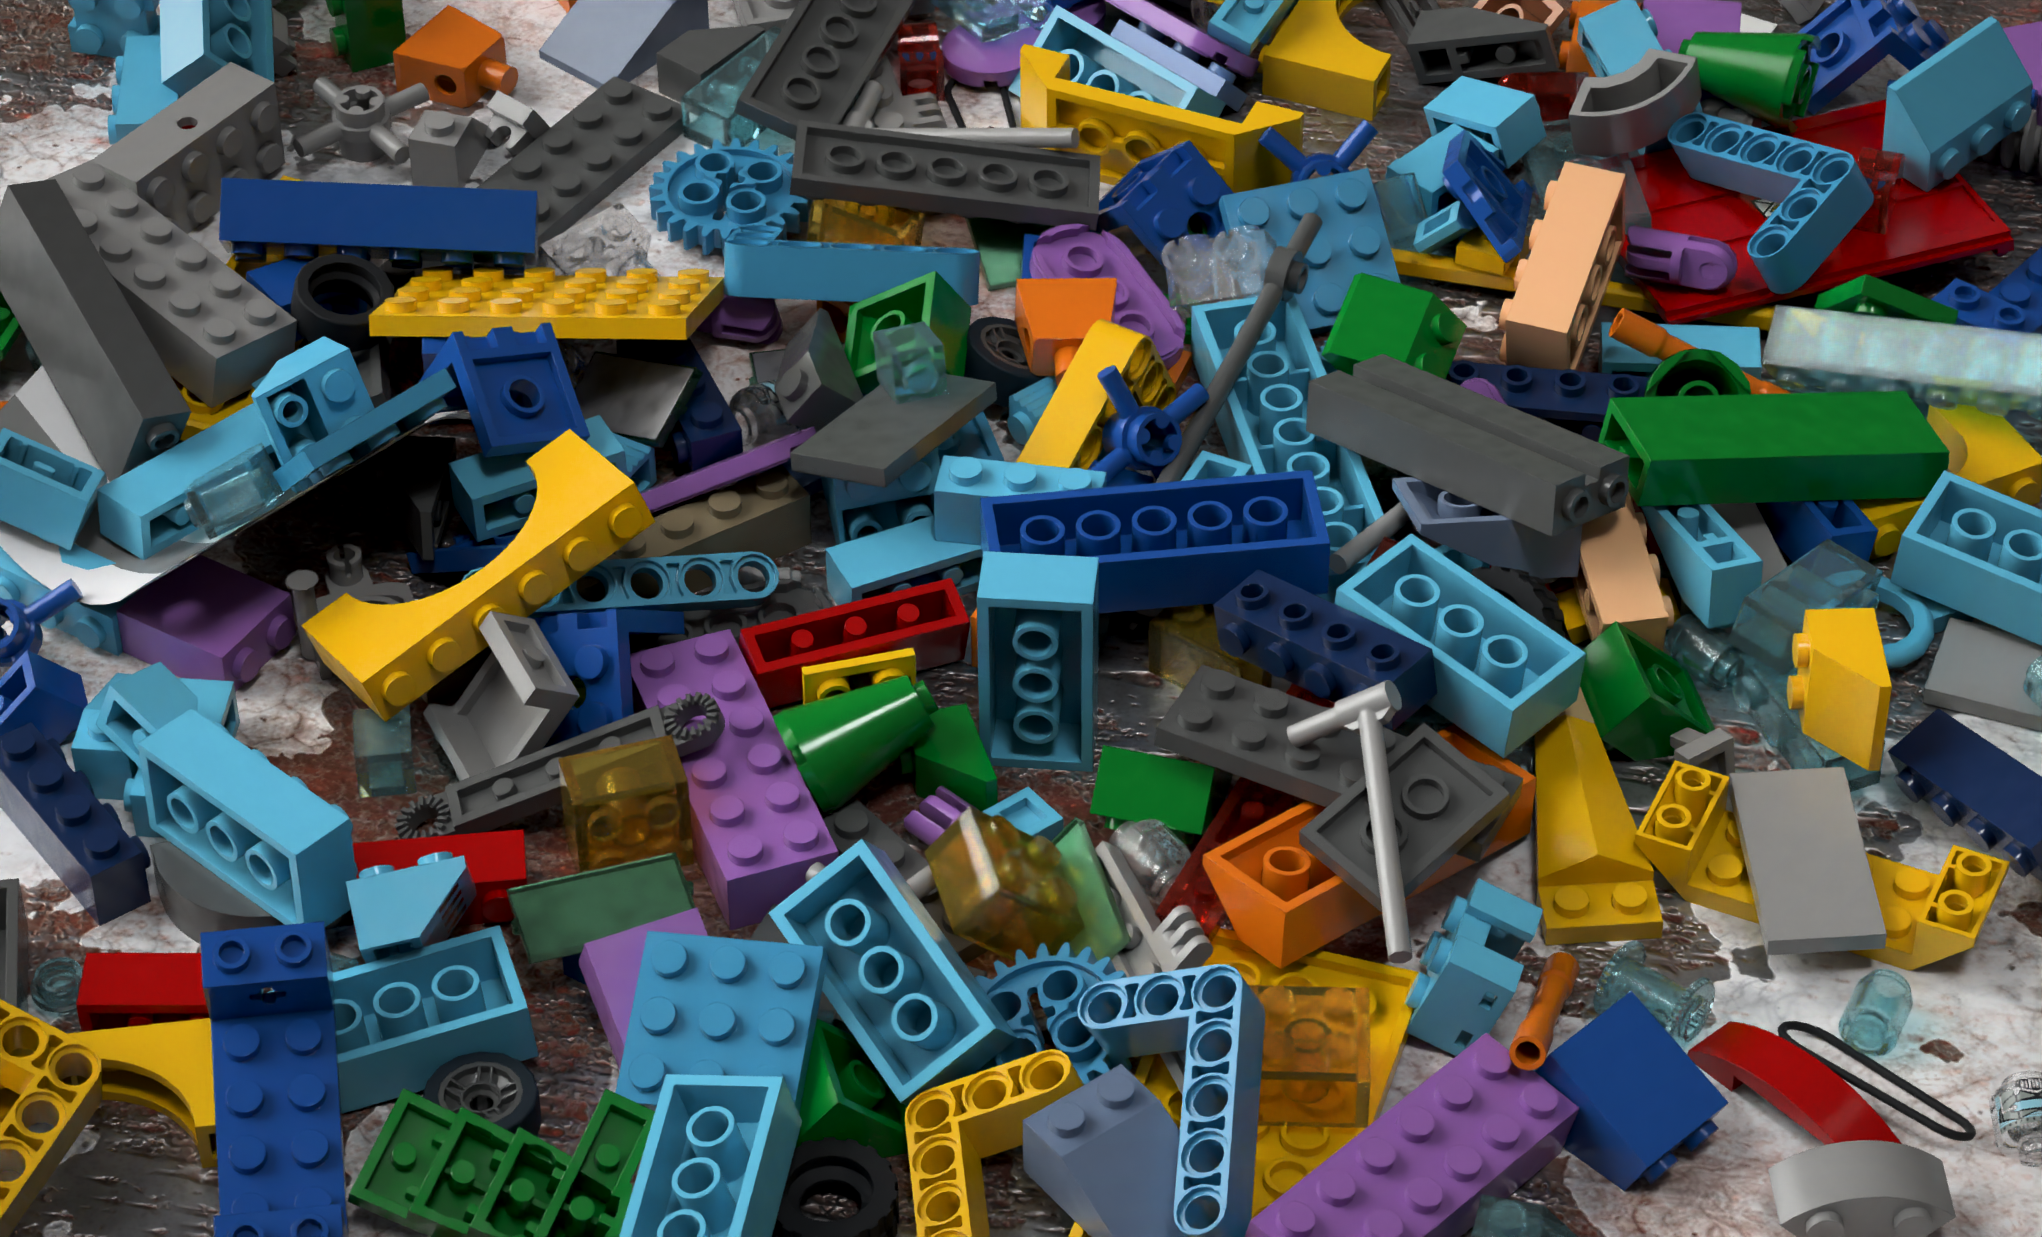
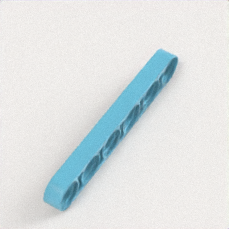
(670, 575)

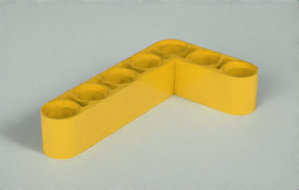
(1076, 414)
(41, 1100)
(970, 1120)

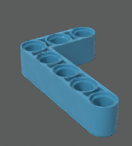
(1815, 185)
(768, 267)
(1222, 1030)

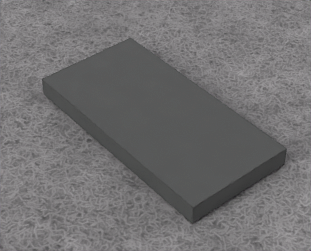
(884, 439)

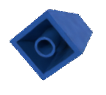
(1632, 1093)

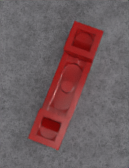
(1790, 1082)

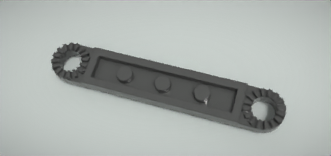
(534, 780)

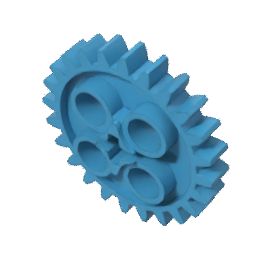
(696, 191)
(1053, 980)

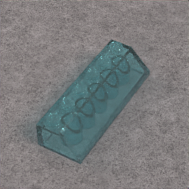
(1924, 358)

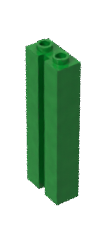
(1774, 447)

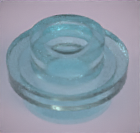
(56, 984)

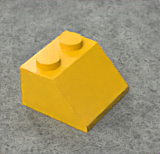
(1842, 683)

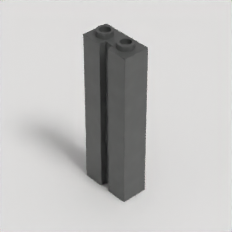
(85, 331)
(1468, 444)

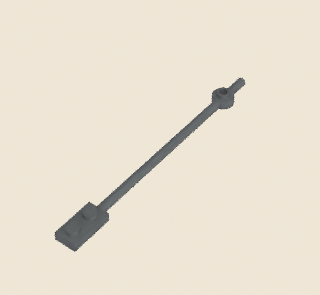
(1283, 278)

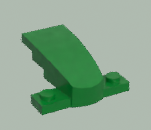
(479, 1180)

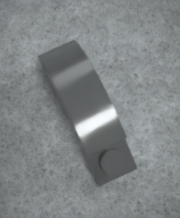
(204, 902)

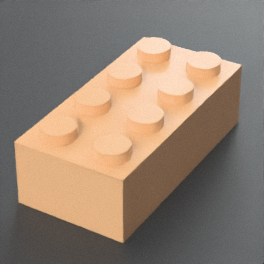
(1566, 270)

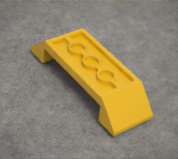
(1132, 128)
(1701, 856)

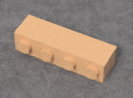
(1620, 577)

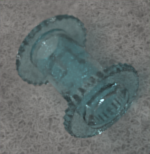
(1674, 1006)

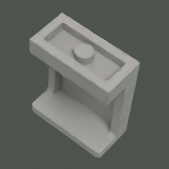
(510, 701)

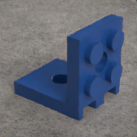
(1863, 37)
(1162, 196)
(492, 375)
(598, 653)

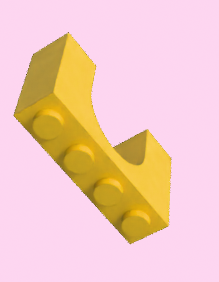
(1982, 451)

